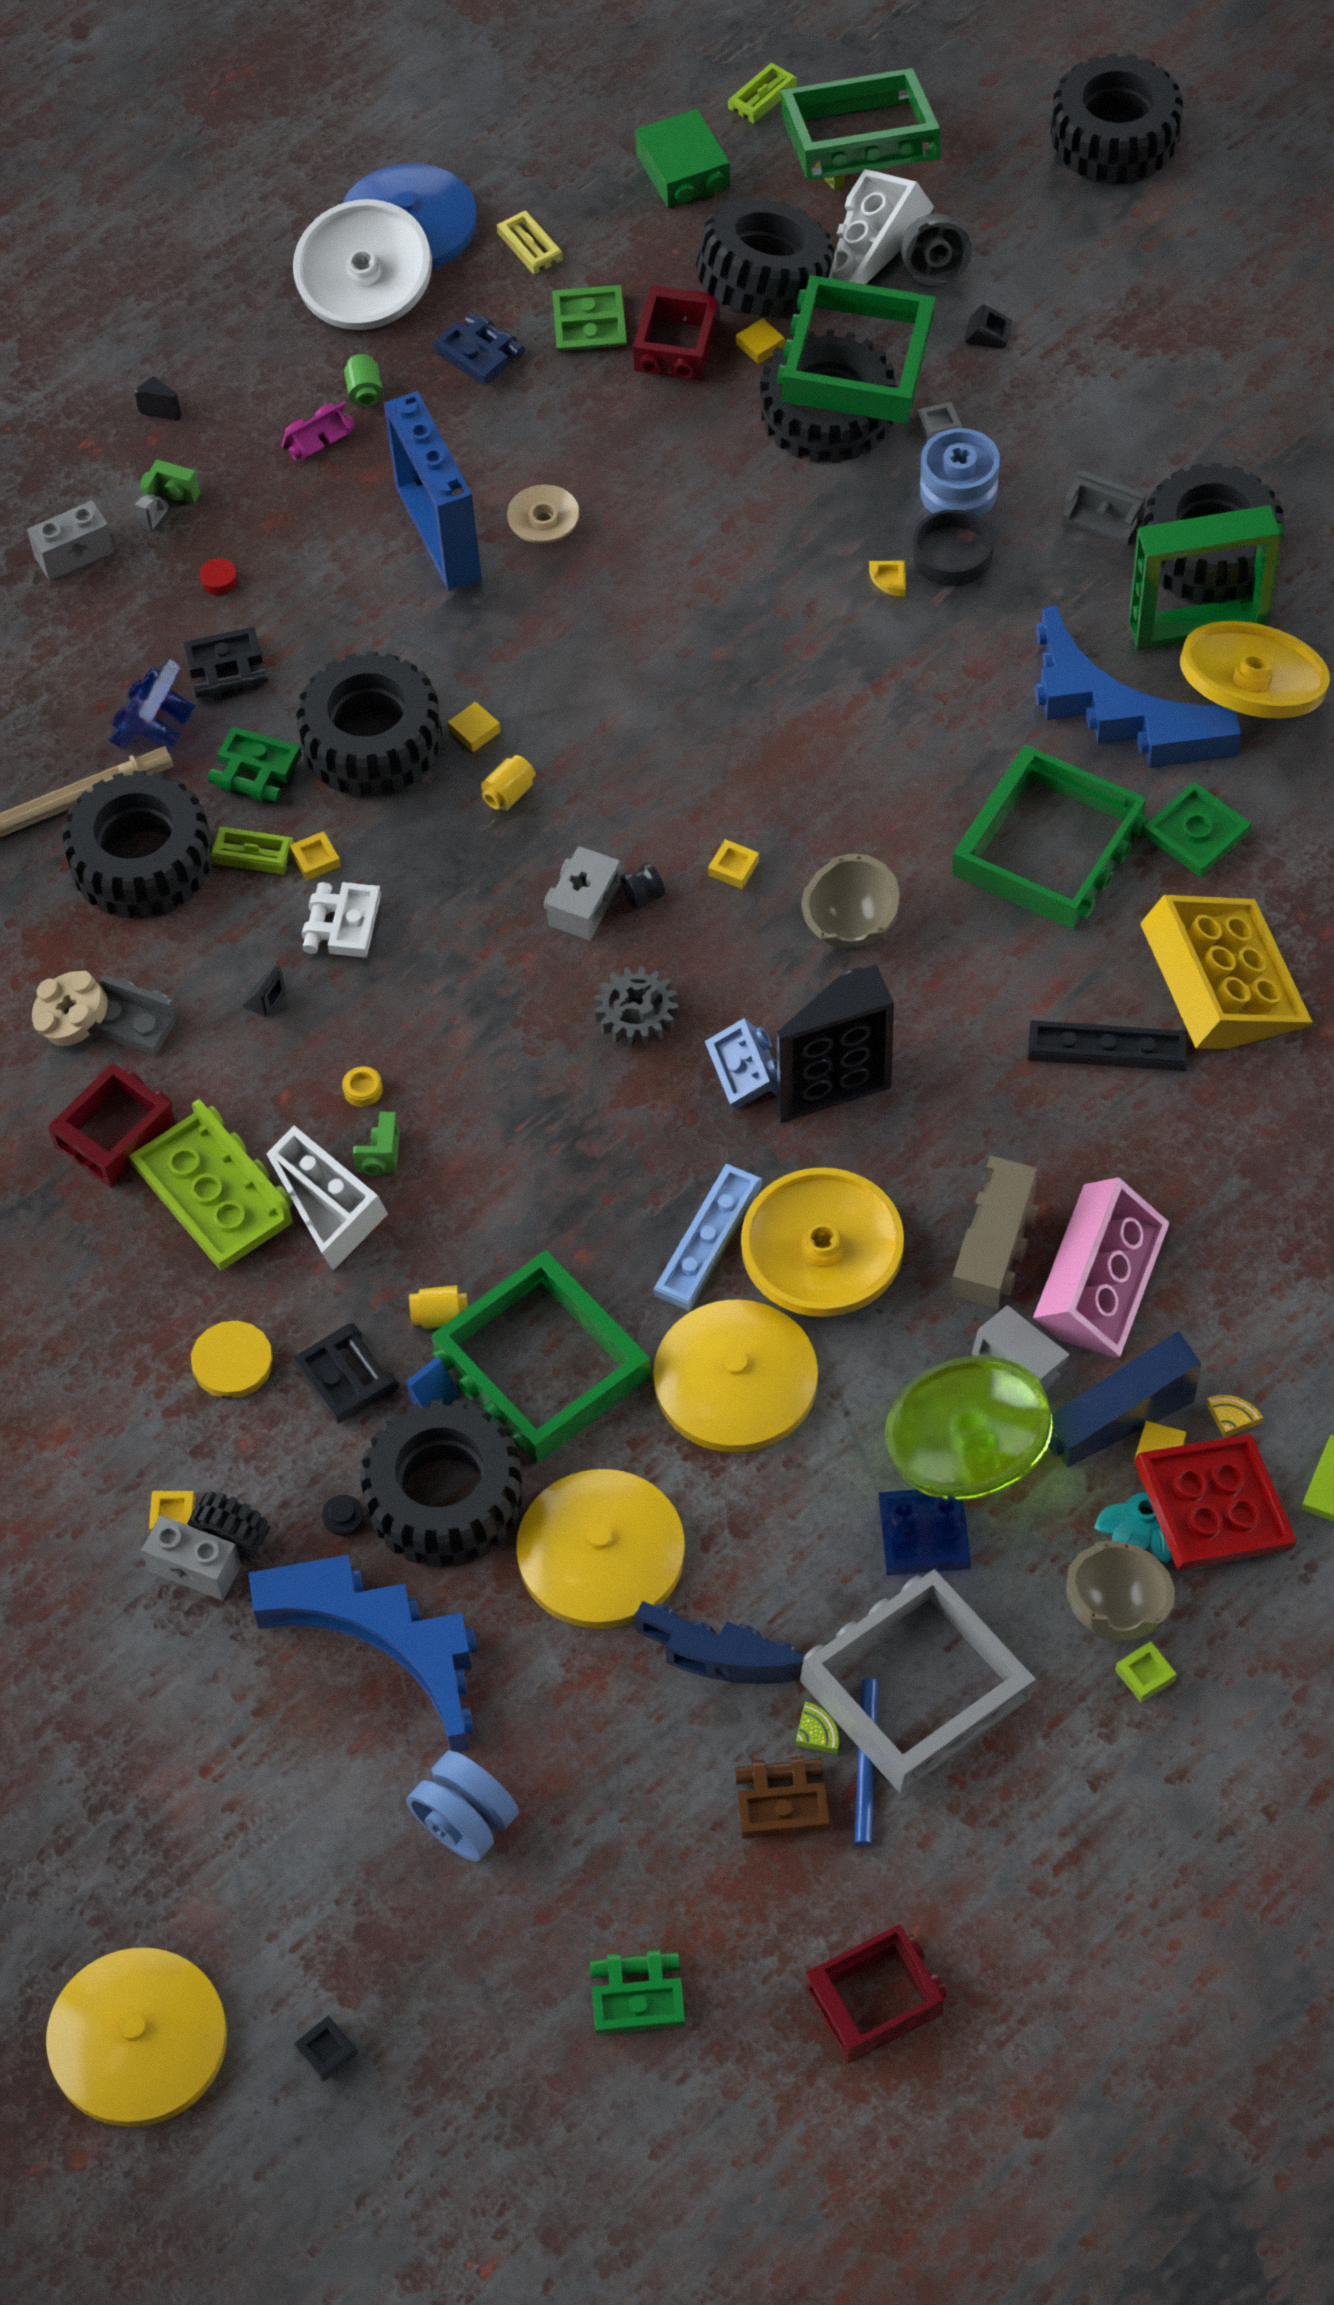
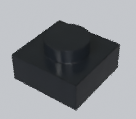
(325, 2048)

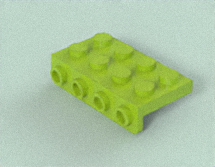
(213, 1186)

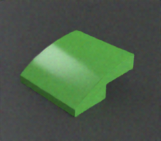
(589, 318)

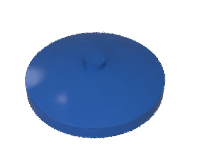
(432, 197)

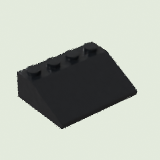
(836, 1046)

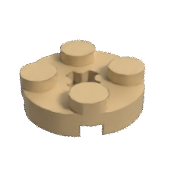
(57, 995)

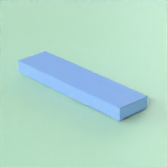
(707, 1237)

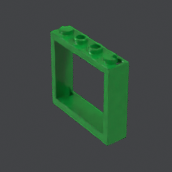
(866, 150)
(846, 394)
(1193, 538)
(1070, 782)
(543, 1270)

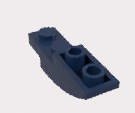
(732, 1656)

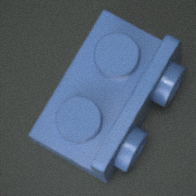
(743, 1062)

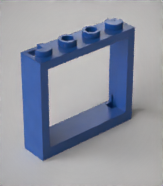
(441, 519)

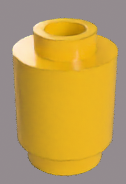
(508, 783)
(436, 1306)

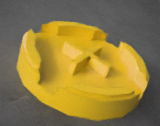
(232, 1359)

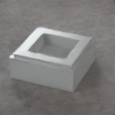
(937, 419)

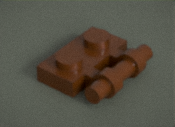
(785, 1808)

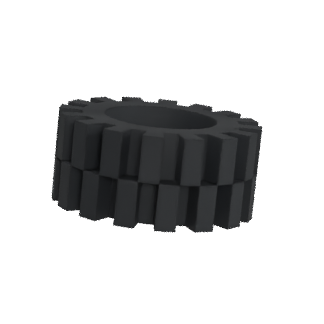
(231, 1522)

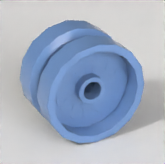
(959, 472)
(462, 1805)

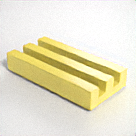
(532, 263)

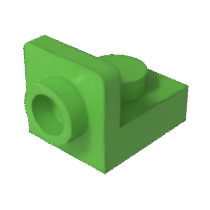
(172, 481)
(383, 1152)

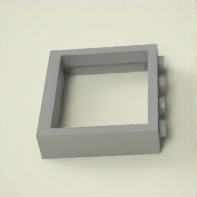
(908, 1768)

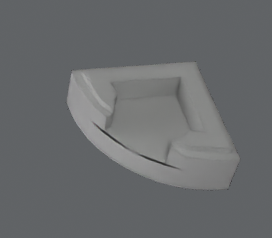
(150, 511)

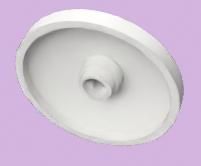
(362, 264)

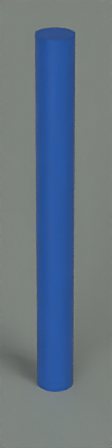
(866, 1771)

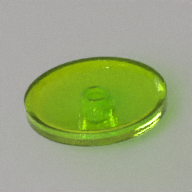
(968, 1427)

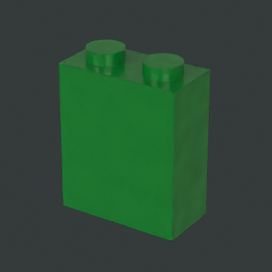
(682, 158)

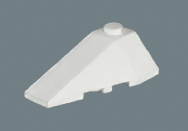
(875, 223)

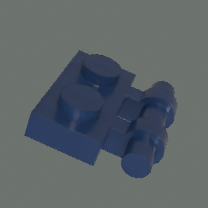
(470, 351)

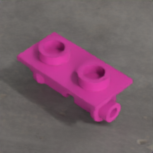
(305, 435)

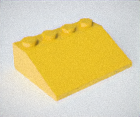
(1223, 970)

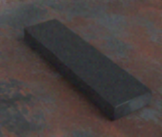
(1108, 1045)

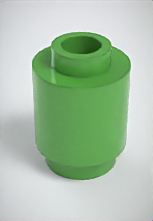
(363, 381)

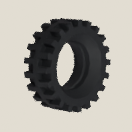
(818, 434)

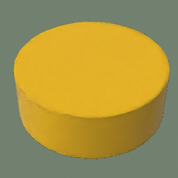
(362, 1086)

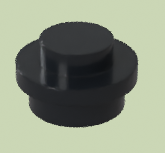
(342, 1515)

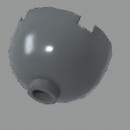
(936, 249)

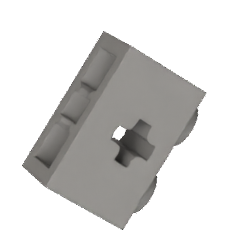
(70, 540)
(583, 892)
(191, 1557)

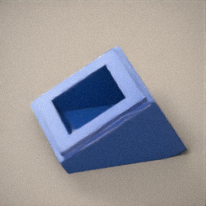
(432, 1384)

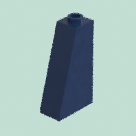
(1120, 1405)

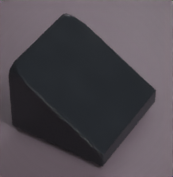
(988, 328)
(157, 400)
(266, 992)

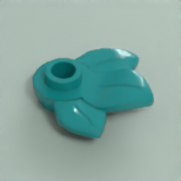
(1132, 1527)

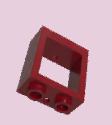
(678, 307)
(111, 1165)
(820, 1983)

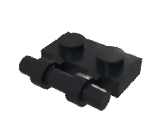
(222, 654)

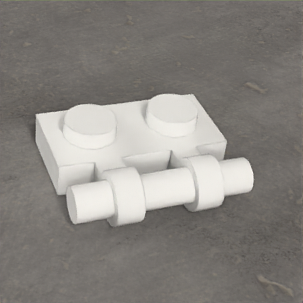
(352, 923)

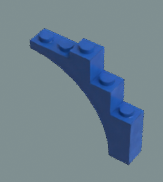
(1164, 729)
(333, 1598)

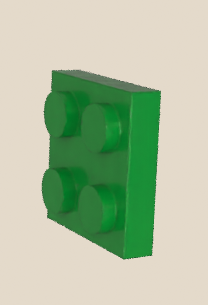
(1197, 829)

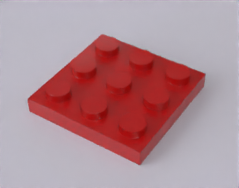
(1215, 1502)

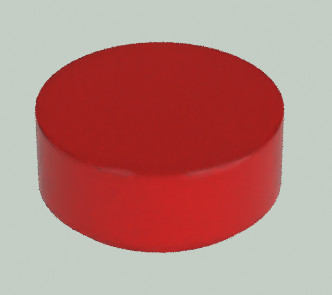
(218, 576)

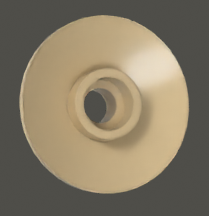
(543, 513)

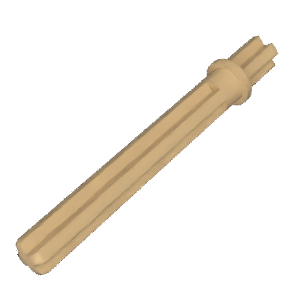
(65, 798)

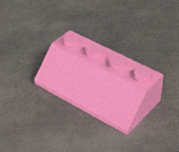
(1102, 1268)

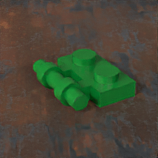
(258, 755)
(637, 2005)

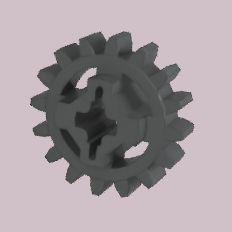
(636, 1006)

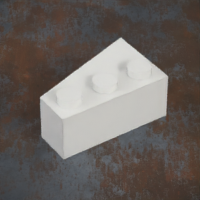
(327, 1195)

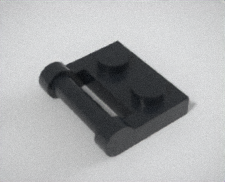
(334, 1379)

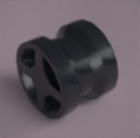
(642, 885)

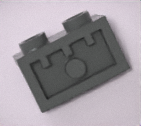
(135, 1016)

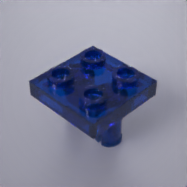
(145, 699)
(923, 1533)

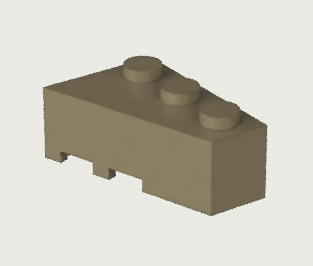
(997, 1233)

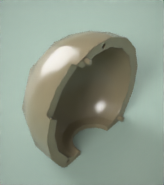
(851, 901)
(1119, 1590)

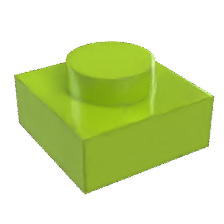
(1145, 1672)

